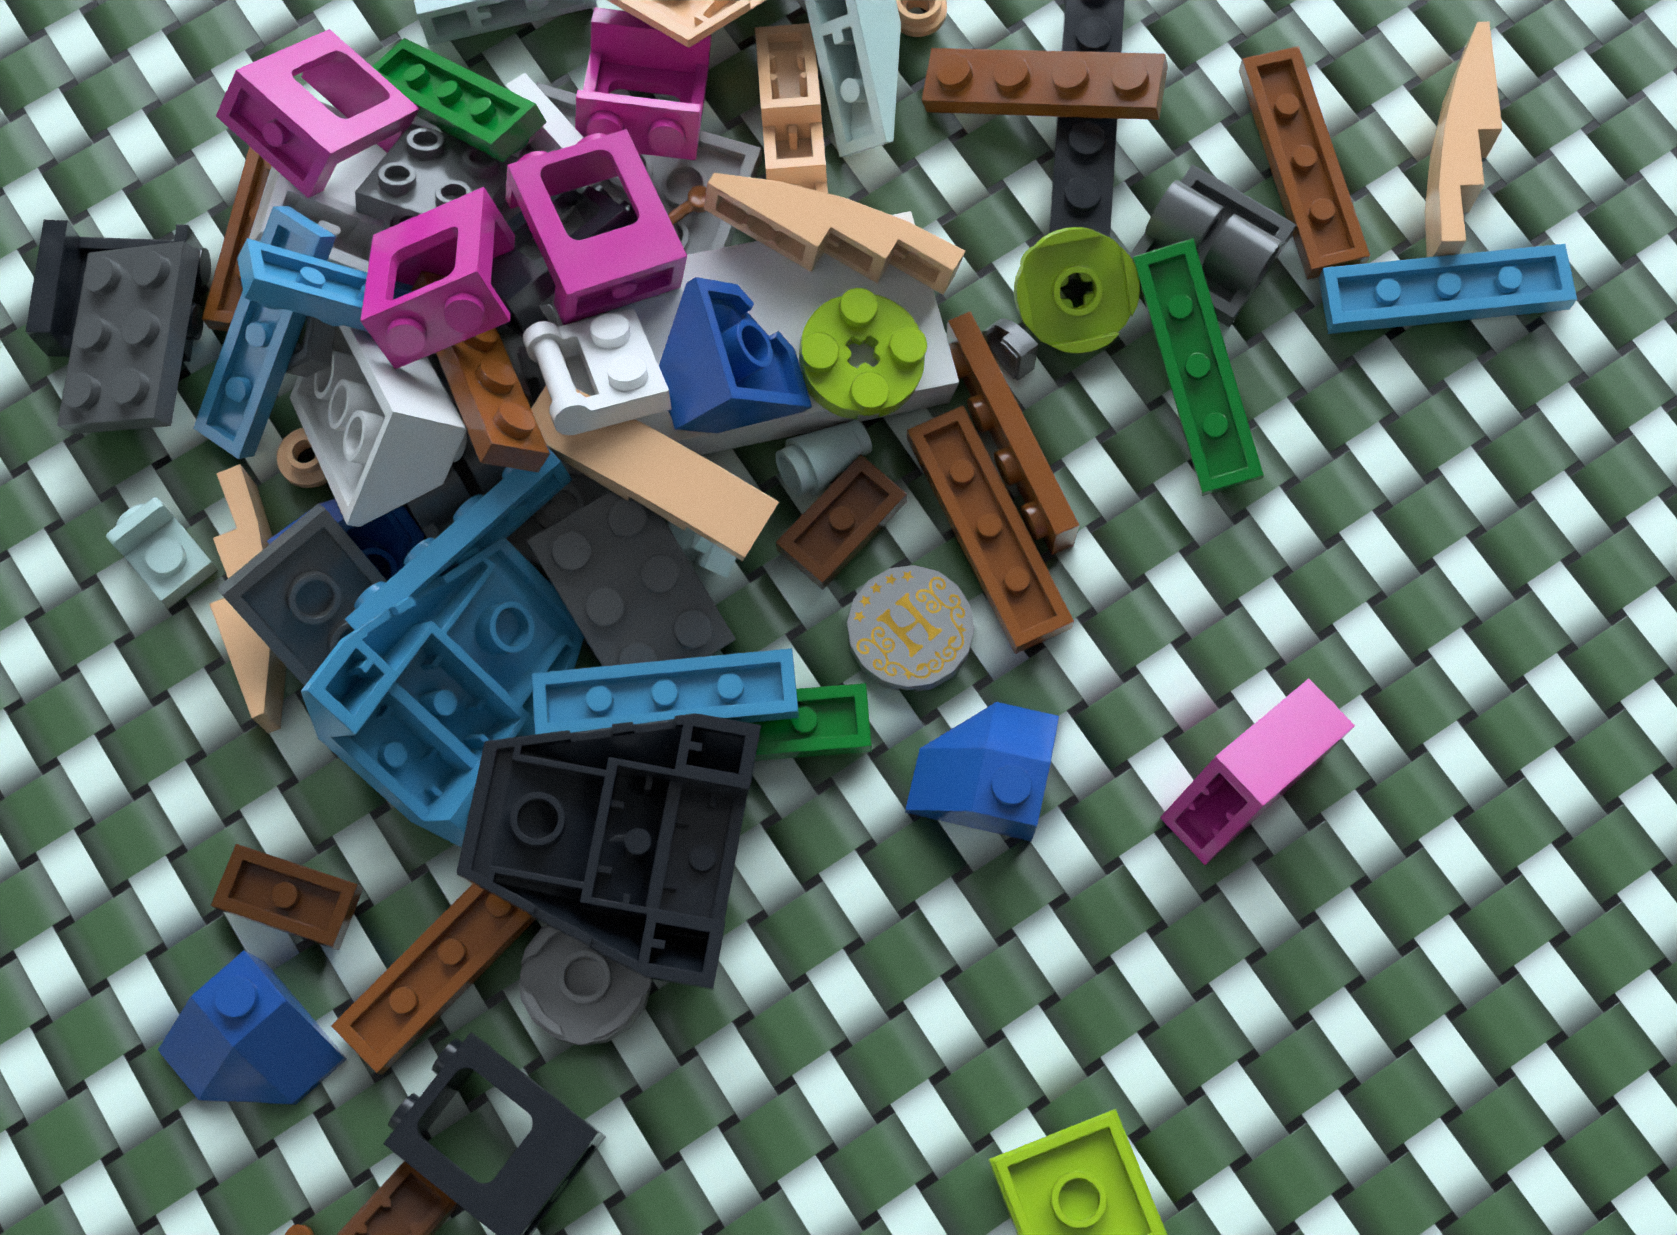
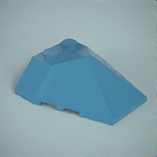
(440, 677)

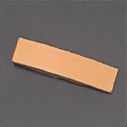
(791, 106)
(1463, 136)
(811, 222)
(664, 478)
(254, 663)

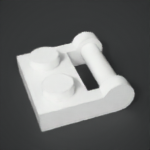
(616, 361)

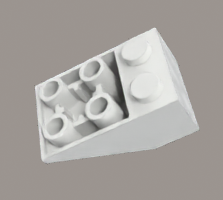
(331, 208)

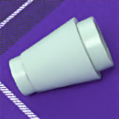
(821, 456)

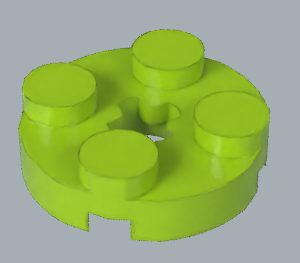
(1103, 311)
(868, 320)

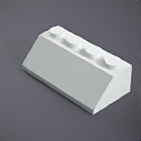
(377, 427)

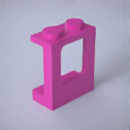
(643, 59)
(295, 128)
(447, 241)
(611, 266)

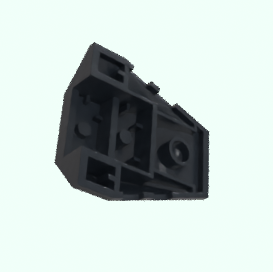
(618, 836)

